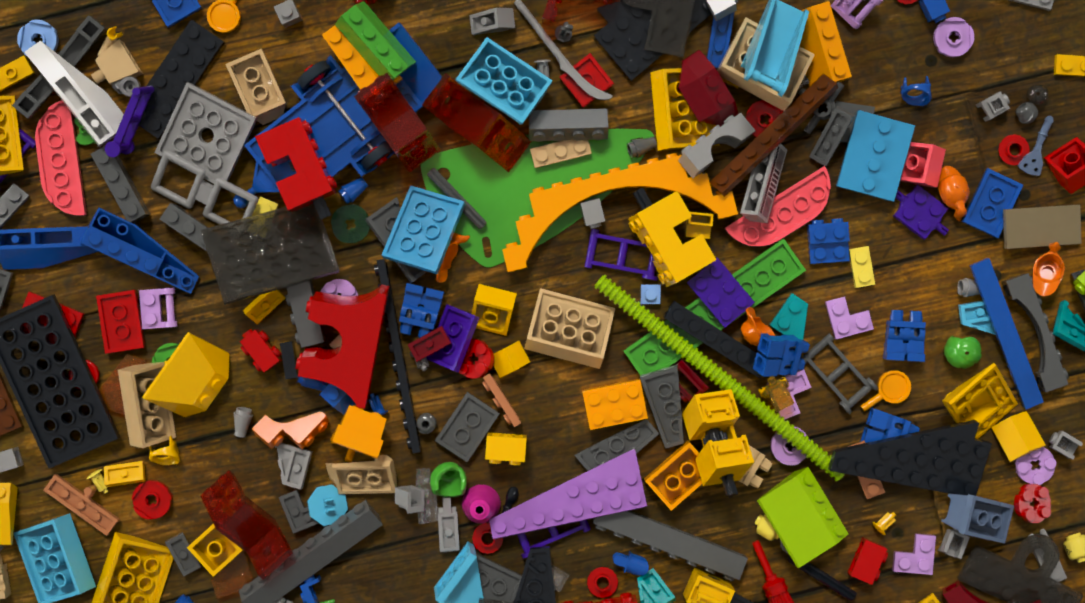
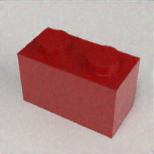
(868, 561)

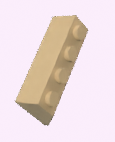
(145, 421)

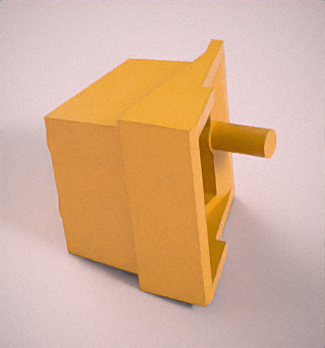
(360, 432)

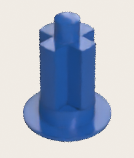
(376, 404)

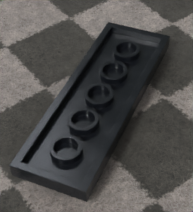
(183, 64)

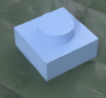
(650, 294)

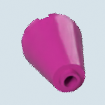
(481, 496)

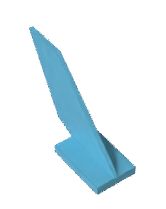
(461, 580)

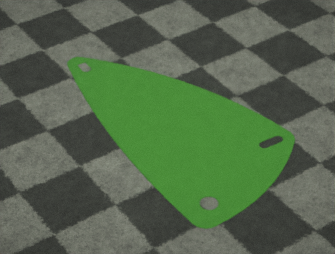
(504, 195)

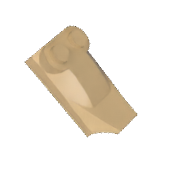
(257, 86)
(364, 477)

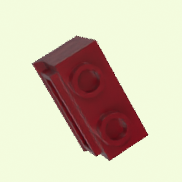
(691, 375)

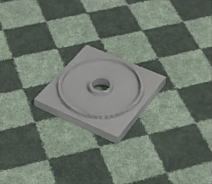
(203, 110)

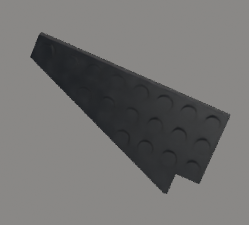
(627, 33)

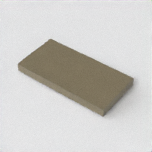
(1042, 226)

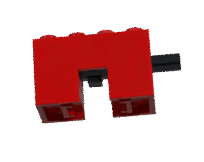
(311, 181)

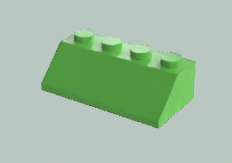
(374, 41)

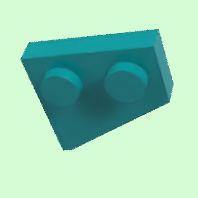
(791, 317)
(1069, 326)
(653, 589)

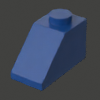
(337, 398)

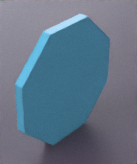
(326, 505)

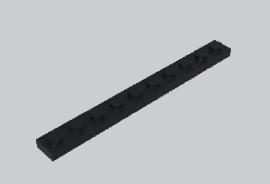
(399, 364)

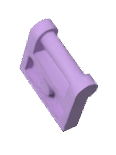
(846, 7)
(152, 308)

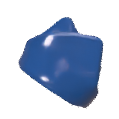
(920, 100)

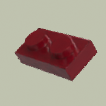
(429, 343)

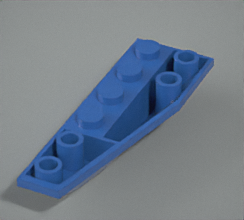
(41, 247)
(137, 249)

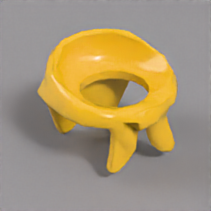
(171, 451)

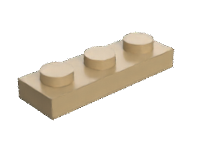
(559, 152)

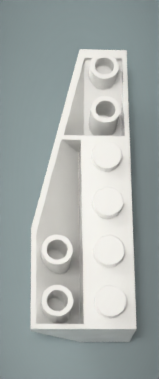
(82, 96)

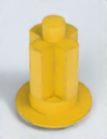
(884, 523)

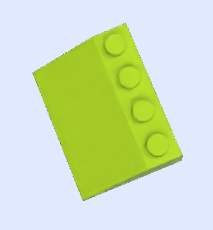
(802, 516)

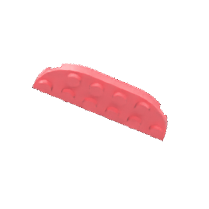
(60, 160)
(788, 212)

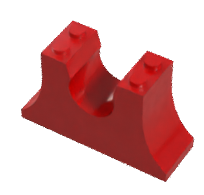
(360, 326)

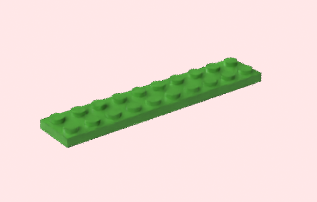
(758, 278)

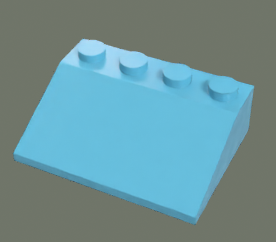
(504, 81)
(54, 559)

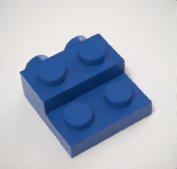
(828, 241)

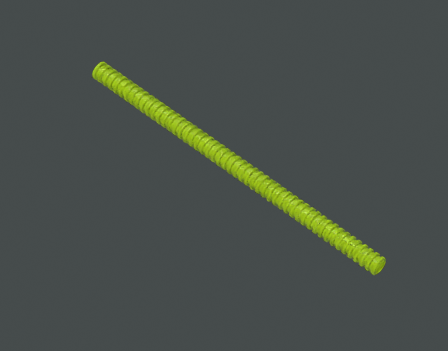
(717, 375)

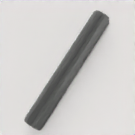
(450, 191)

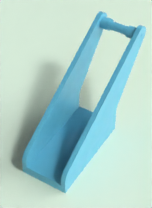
(775, 45)

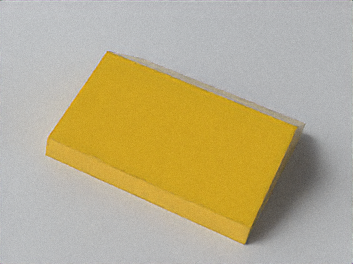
(1018, 436)

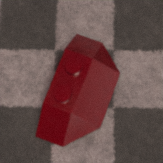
(705, 90)

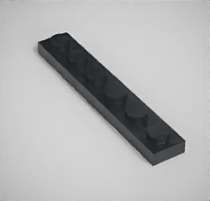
(712, 336)

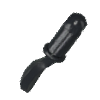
(511, 497)

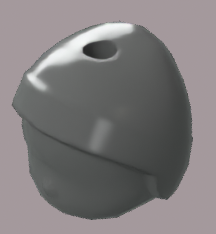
(1027, 113)
(422, 426)

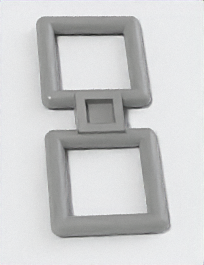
(201, 190)

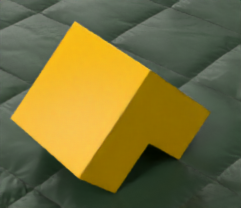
(699, 224)
(510, 359)

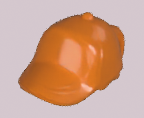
(954, 191)
(449, 256)
(1048, 271)
(754, 327)

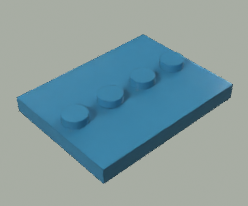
(875, 155)
(423, 229)

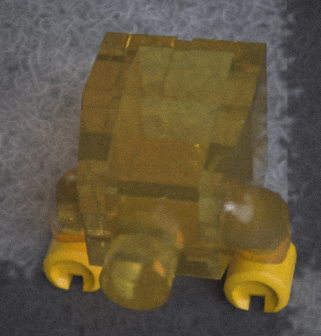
(777, 393)

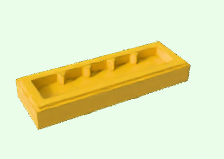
(15, 72)

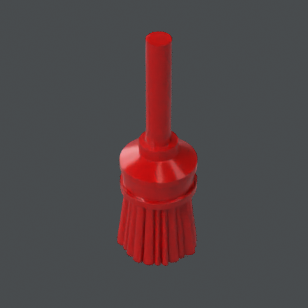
(774, 587)

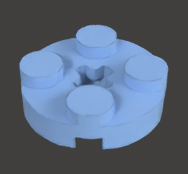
(32, 30)

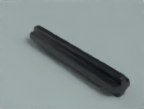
(826, 579)

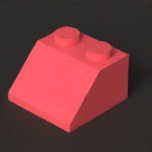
(923, 164)

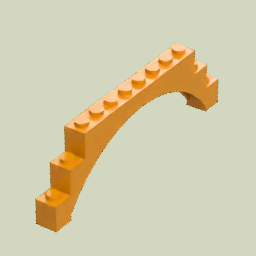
(555, 201)

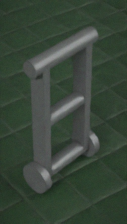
(844, 403)

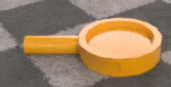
(224, 16)
(893, 388)

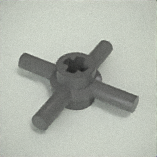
(818, 114)

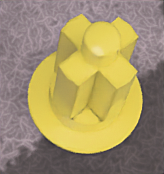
(98, 481)

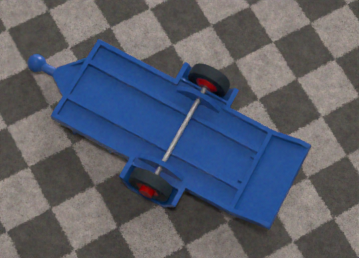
(339, 121)

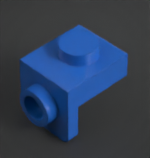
(308, 594)

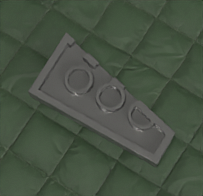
(381, 224)
(664, 397)
(628, 439)

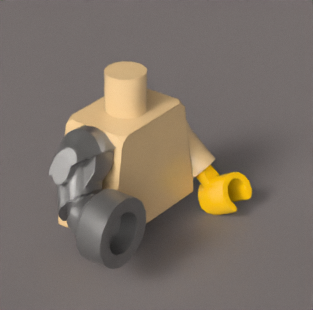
(117, 65)

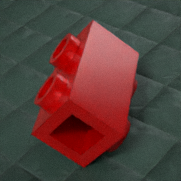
(257, 346)

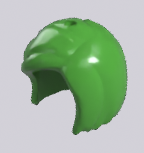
(956, 348)
(448, 480)

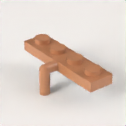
(82, 503)

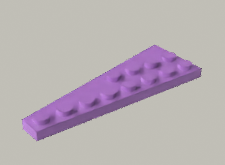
(594, 494)

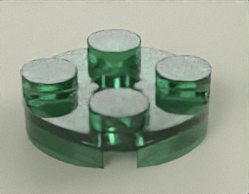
(340, 228)

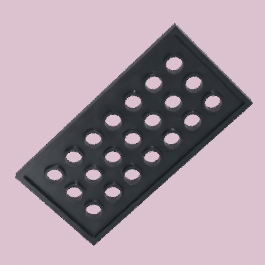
(81, 378)

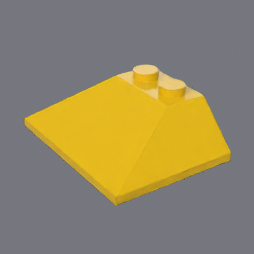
(190, 377)
(981, 399)

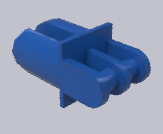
(632, 563)

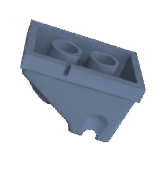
(979, 517)

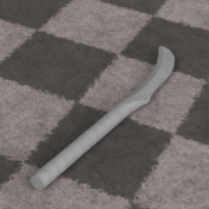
(564, 63)

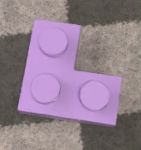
(845, 324)
(797, 384)
(921, 559)

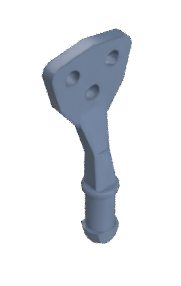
(1036, 152)

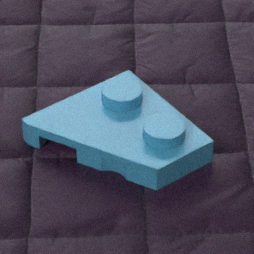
(975, 316)

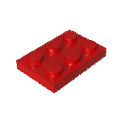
(72, 316)
(120, 321)

